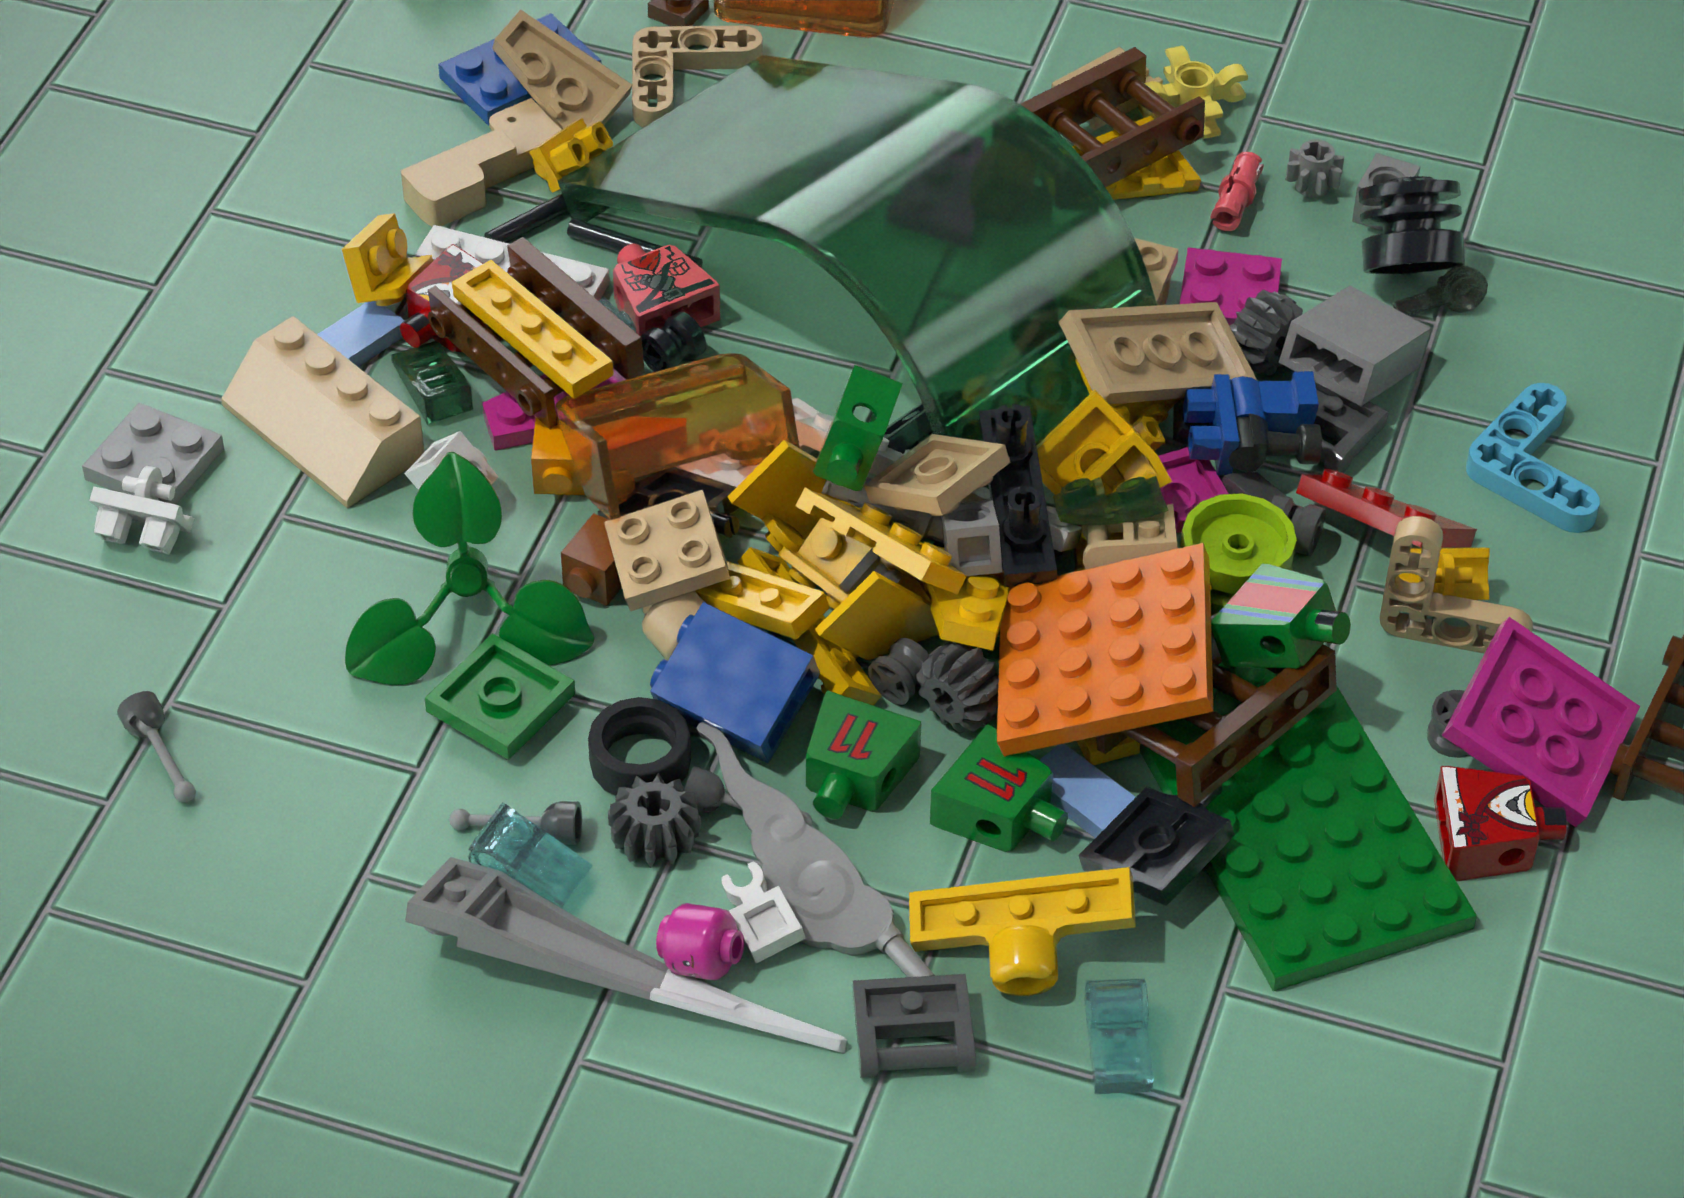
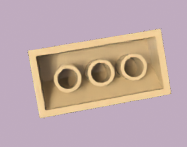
(323, 413)

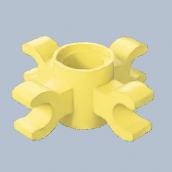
(1196, 79)

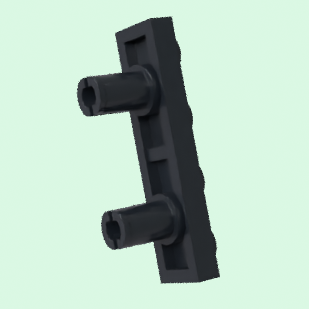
(1019, 498)

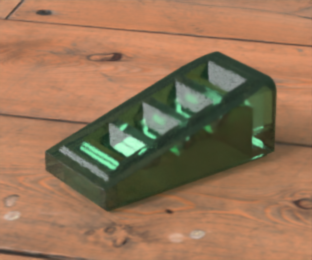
(435, 390)

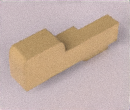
(456, 179)

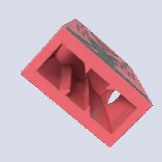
(660, 285)

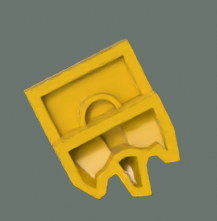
(1096, 444)

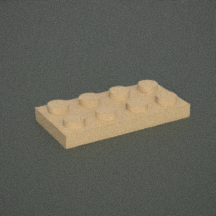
(1153, 350)

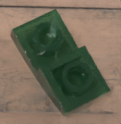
(1090, 504)

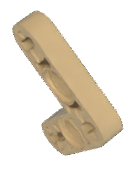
(655, 54)
(1421, 600)

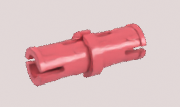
(1237, 191)

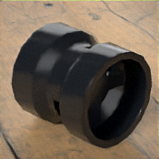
(673, 343)

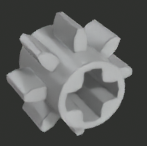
(1314, 168)

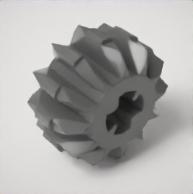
(1263, 329)
(960, 686)
(654, 820)

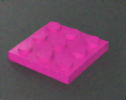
(1541, 719)

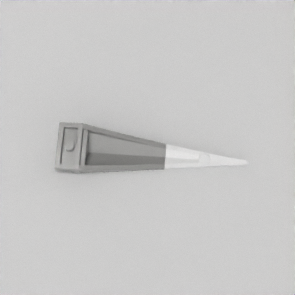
(517, 925)

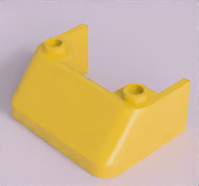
(878, 608)

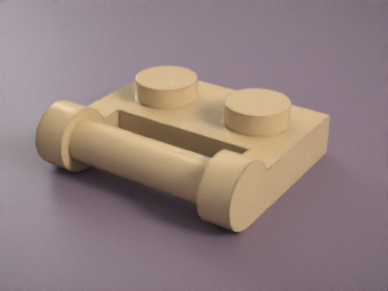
(1140, 539)

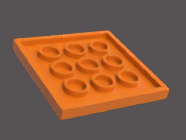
(1106, 650)

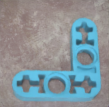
(1496, 455)

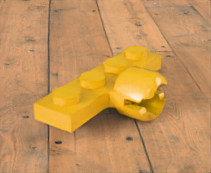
(1022, 921)

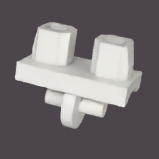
(160, 518)

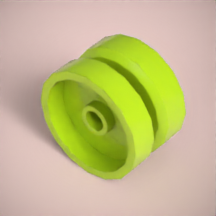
(1238, 537)

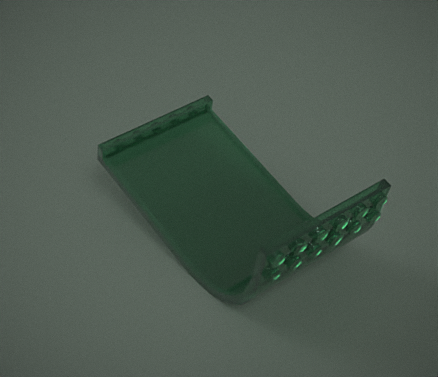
(920, 197)

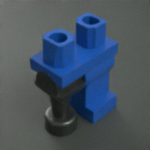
(1253, 421)

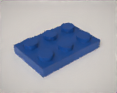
(487, 82)

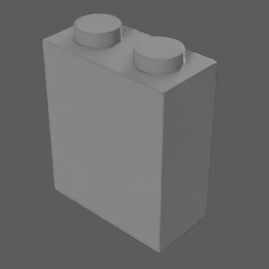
(1355, 345)

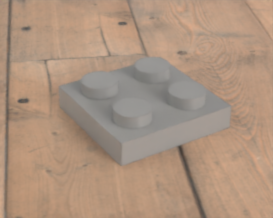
(154, 440)

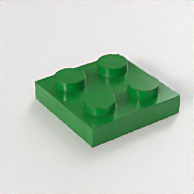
(500, 696)

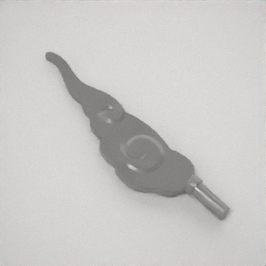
(812, 870)

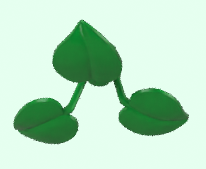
(460, 508)

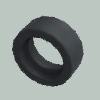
(638, 717)

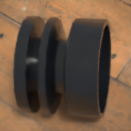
(1411, 226)

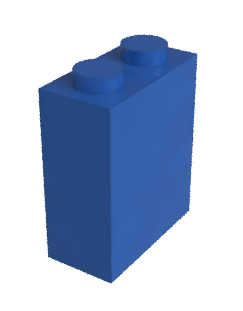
(735, 680)

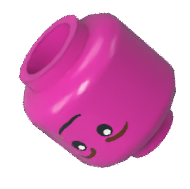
(699, 941)

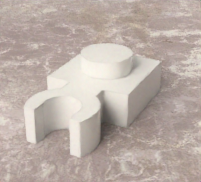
(762, 915)

